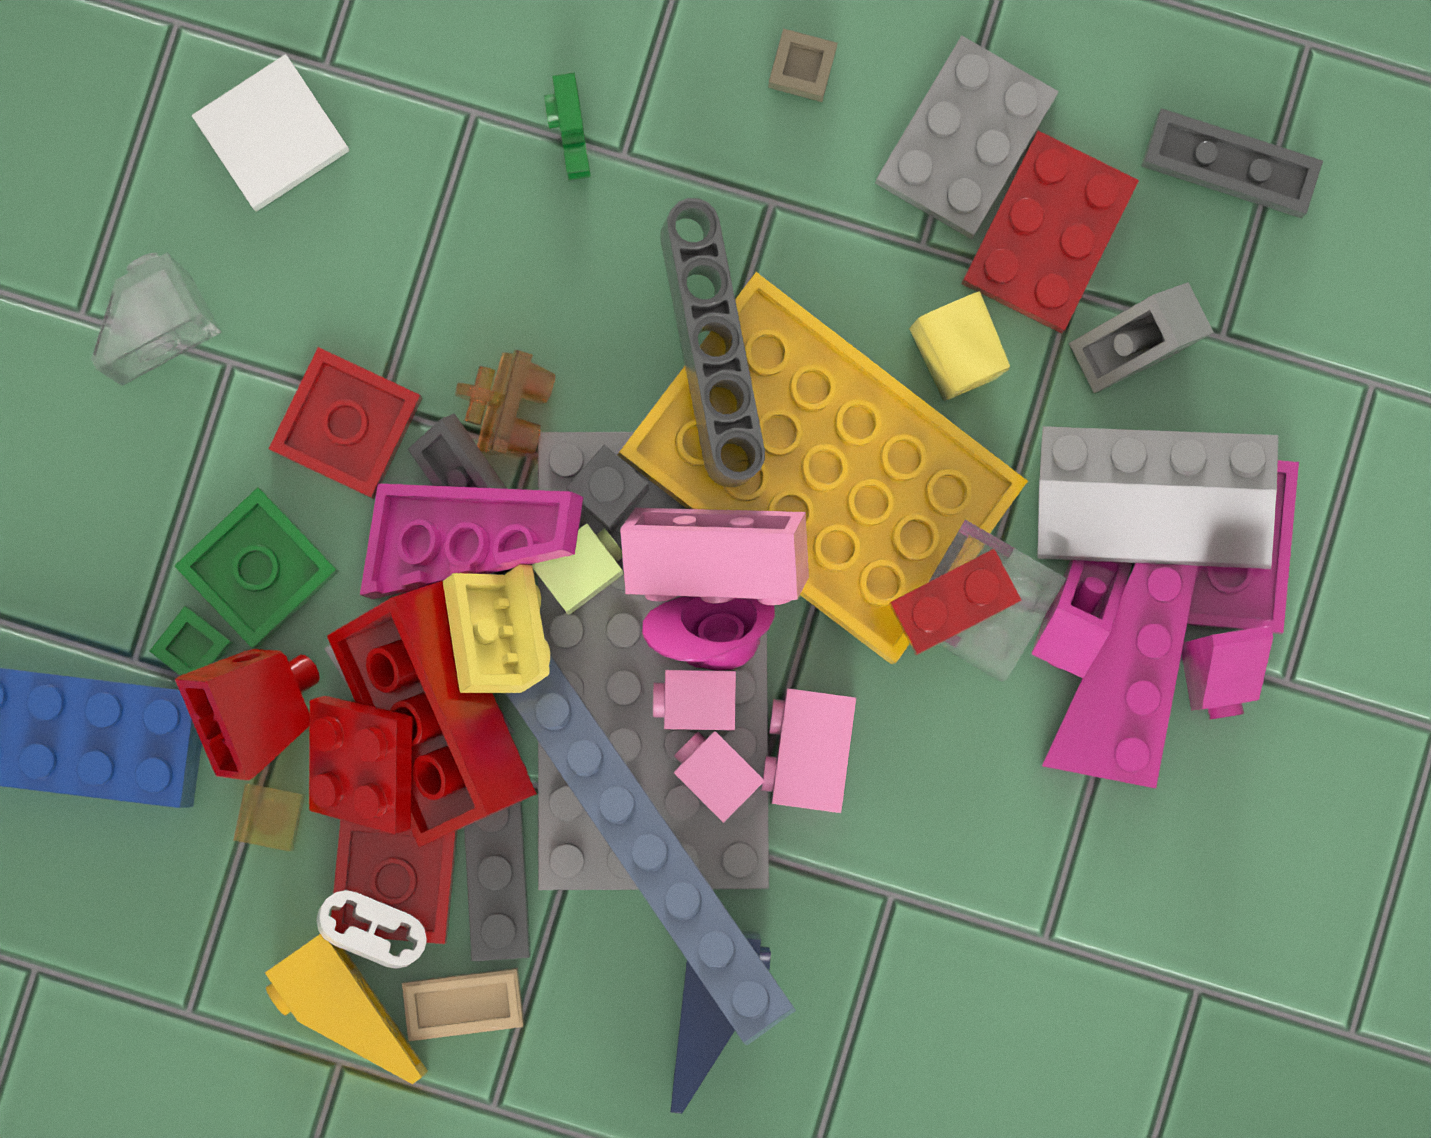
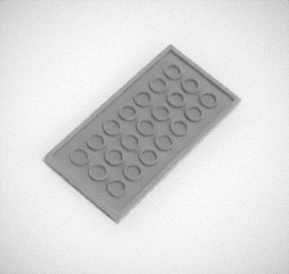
(615, 677)

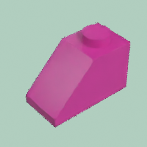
(1081, 615)

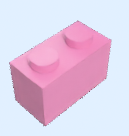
(811, 750)

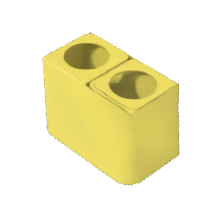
(960, 346)

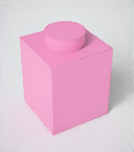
(696, 700)
(716, 774)

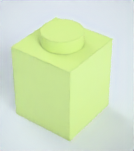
(583, 575)

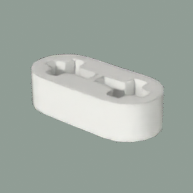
(376, 916)

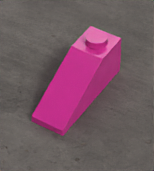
(1226, 670)

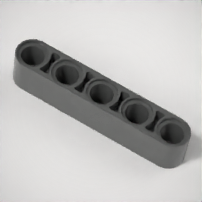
(720, 316)

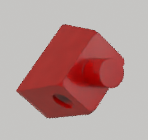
(248, 708)

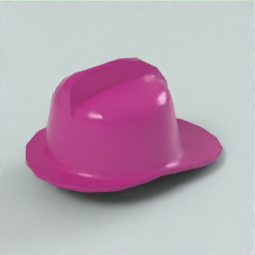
(708, 633)

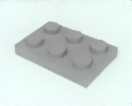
(966, 137)

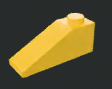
(335, 1000)

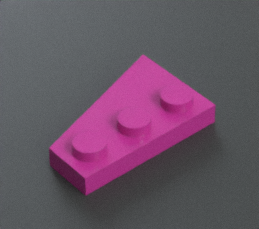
(1251, 596)

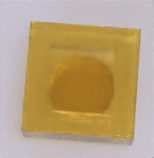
(269, 817)

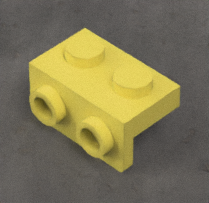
(497, 631)

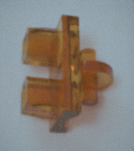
(514, 380)

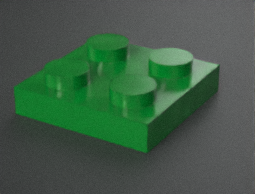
(256, 568)

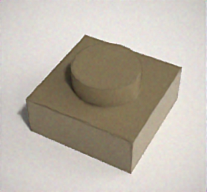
(802, 65)

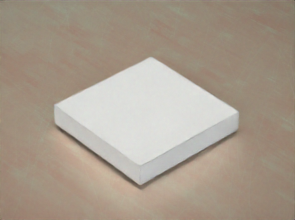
(270, 133)

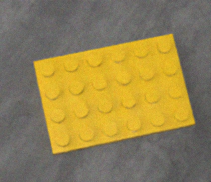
(848, 447)

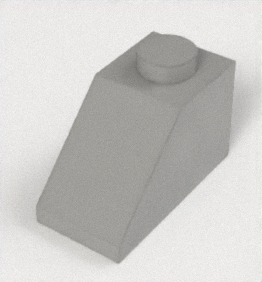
(1141, 337)

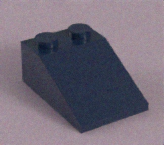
(702, 1032)

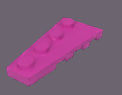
(437, 531)
(1127, 695)

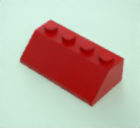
(461, 746)

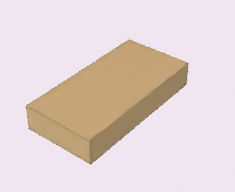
(463, 1004)

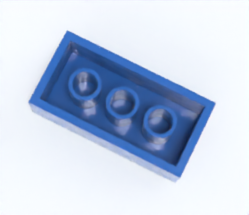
(97, 739)

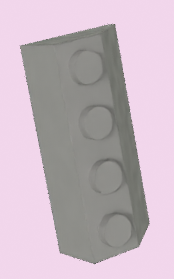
(1157, 497)

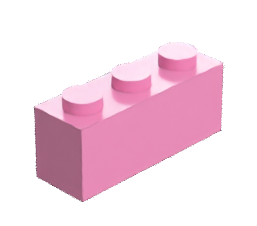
(715, 554)

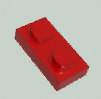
(955, 602)

